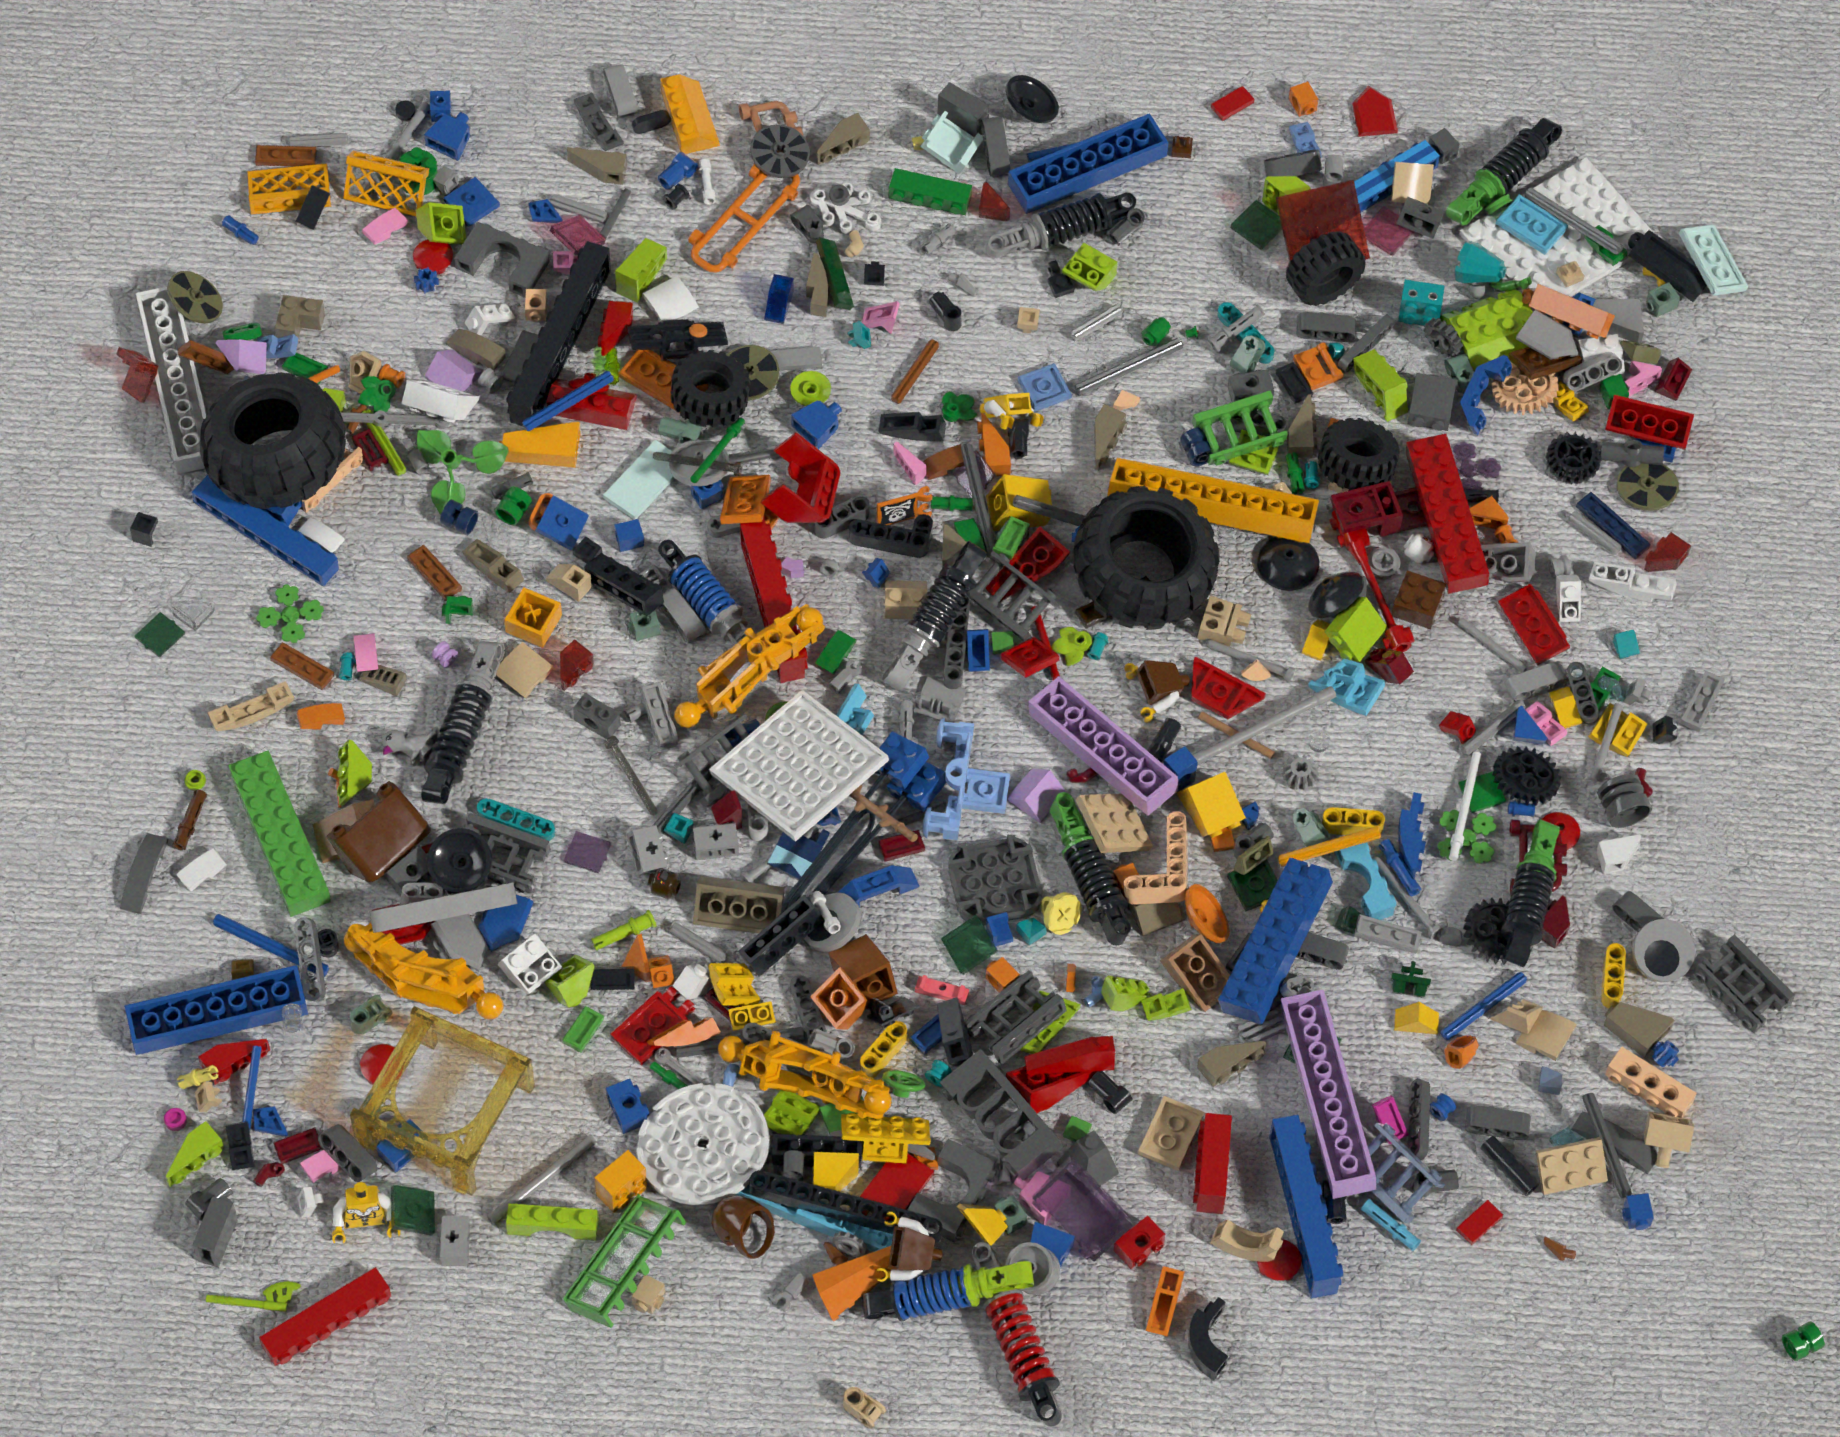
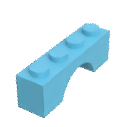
(1377, 901)

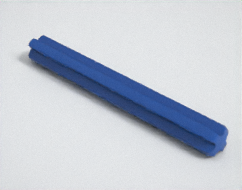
(568, 400)
(1483, 1006)

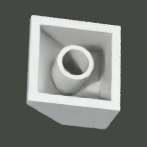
(1594, 347)

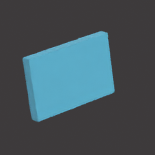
(1532, 224)

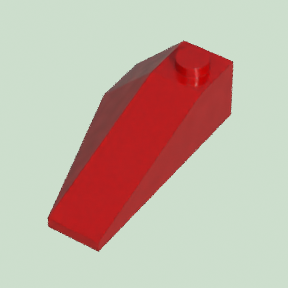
(1034, 560)
(1078, 1056)
(1046, 1089)

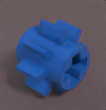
(426, 280)
(1665, 1053)

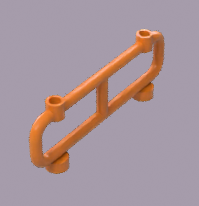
(699, 239)

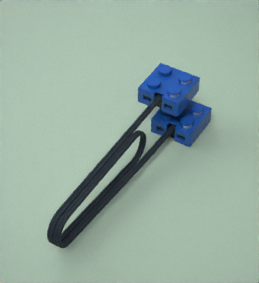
(909, 780)

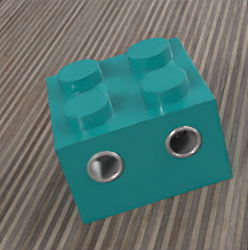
(1420, 302)

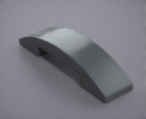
(597, 123)
(142, 872)
(1625, 1143)

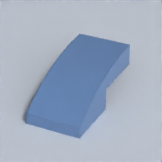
(1303, 137)
(280, 347)

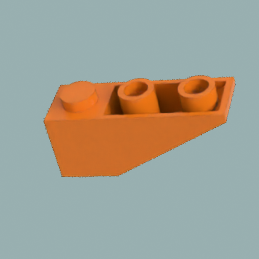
(994, 448)

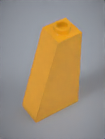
(544, 445)

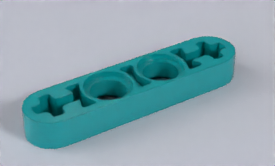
(1235, 314)
(517, 816)

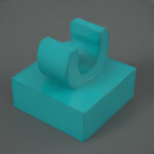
(860, 334)

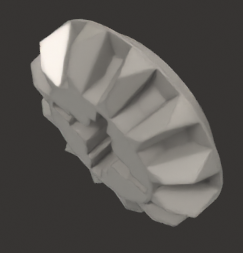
(1391, 558)
(849, 1244)

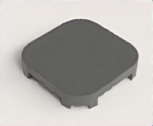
(995, 879)

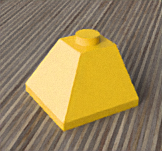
(835, 1169)
(985, 1221)

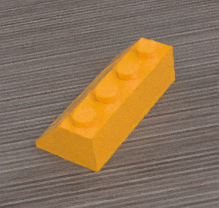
(688, 114)

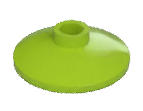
(807, 382)

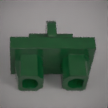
(1400, 980)

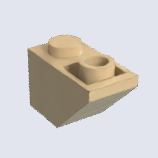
(570, 580)

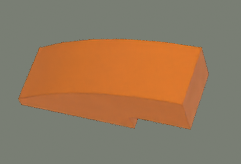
(686, 1033)
(1165, 1301)

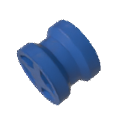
(1442, 1107)

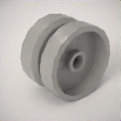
(1045, 1264)

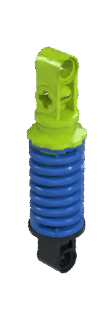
(945, 1291)

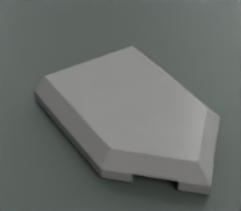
(1547, 336)
(461, 939)

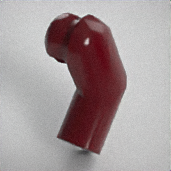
(1641, 774)
(1082, 777)
(268, 1171)

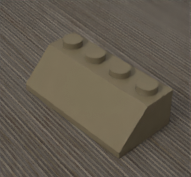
(736, 904)

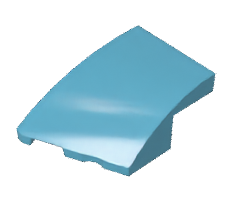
(1352, 686)

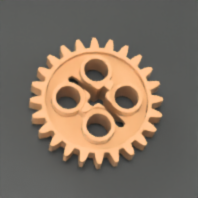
(1524, 394)

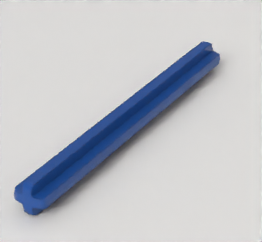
(262, 941)

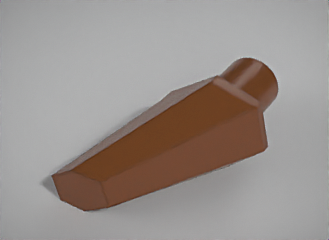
(1527, 295)
(353, 425)
(1559, 1249)
(835, 1255)

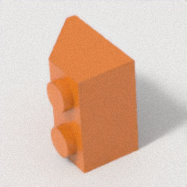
(840, 1000)

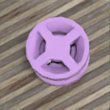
(444, 654)

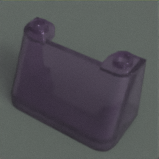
(1082, 1208)

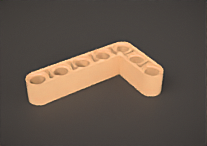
(1169, 886)

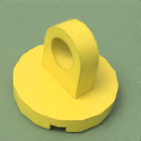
(1061, 912)

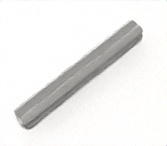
(1491, 729)

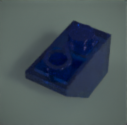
(779, 298)

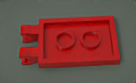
(649, 1021)
(898, 1184)

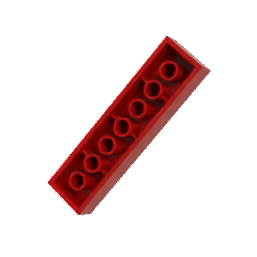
(1447, 513)
(770, 588)

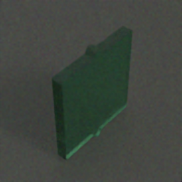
(159, 634)

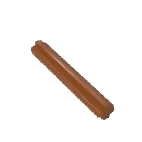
(914, 371)

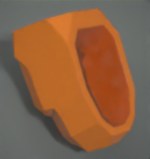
(1461, 1051)

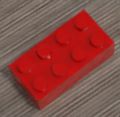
(1212, 1163)

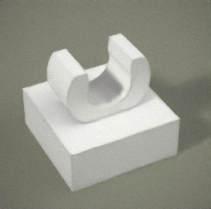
(308, 1201)

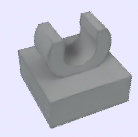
(1637, 692)

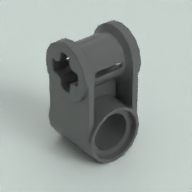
(808, 223)

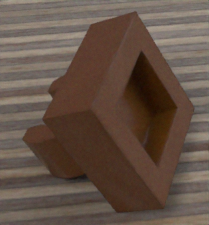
(1182, 147)

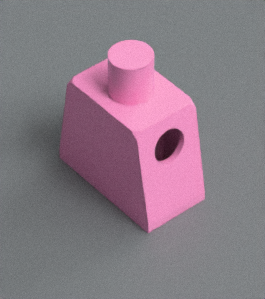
(1029, 1187)

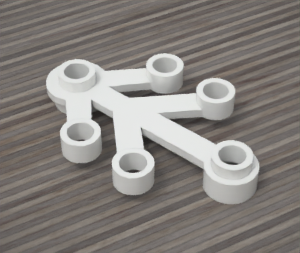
(841, 210)

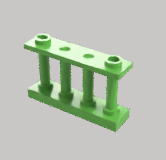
(1243, 409)

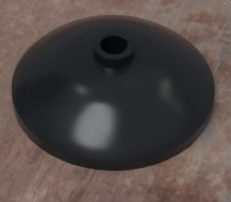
(1031, 99)
(1284, 571)
(1335, 594)
(449, 850)

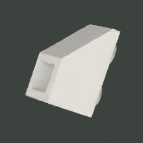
(1568, 598)
(1616, 853)
(693, 981)

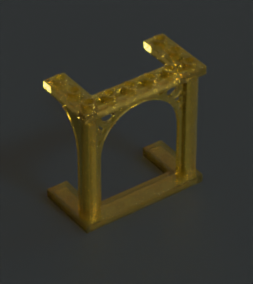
(462, 1162)

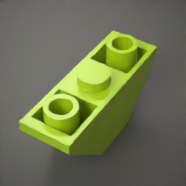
(353, 772)
(1124, 992)

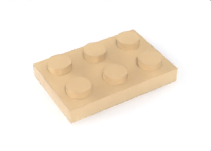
(1171, 1133)
(1571, 1165)

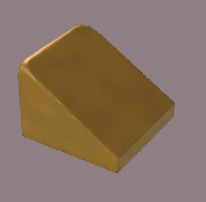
(242, 968)

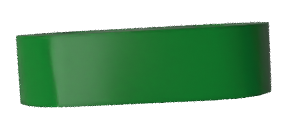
(243, 332)

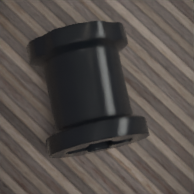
(676, 196)

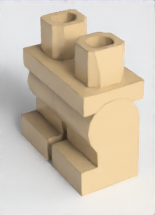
(1221, 621)

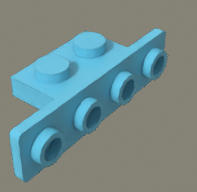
(852, 713)

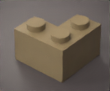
(298, 314)

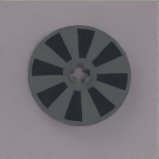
(780, 164)

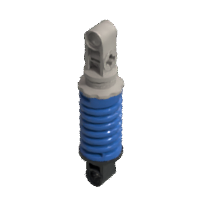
(704, 593)

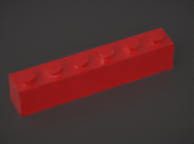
(325, 1317)

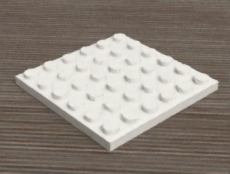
(799, 765)

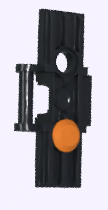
(683, 330)

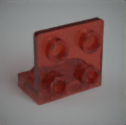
(140, 373)

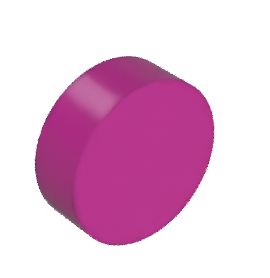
(175, 1119)

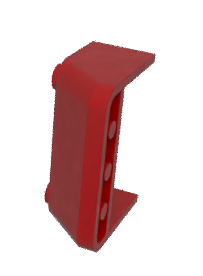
(817, 482)

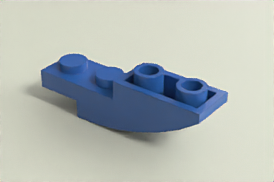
(1409, 836)

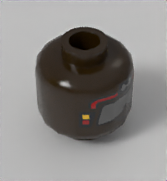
(664, 883)

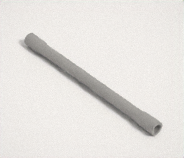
(1317, 699)

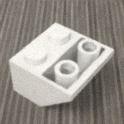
(530, 964)

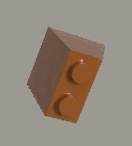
(866, 968)

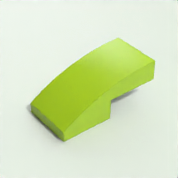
(1166, 1006)

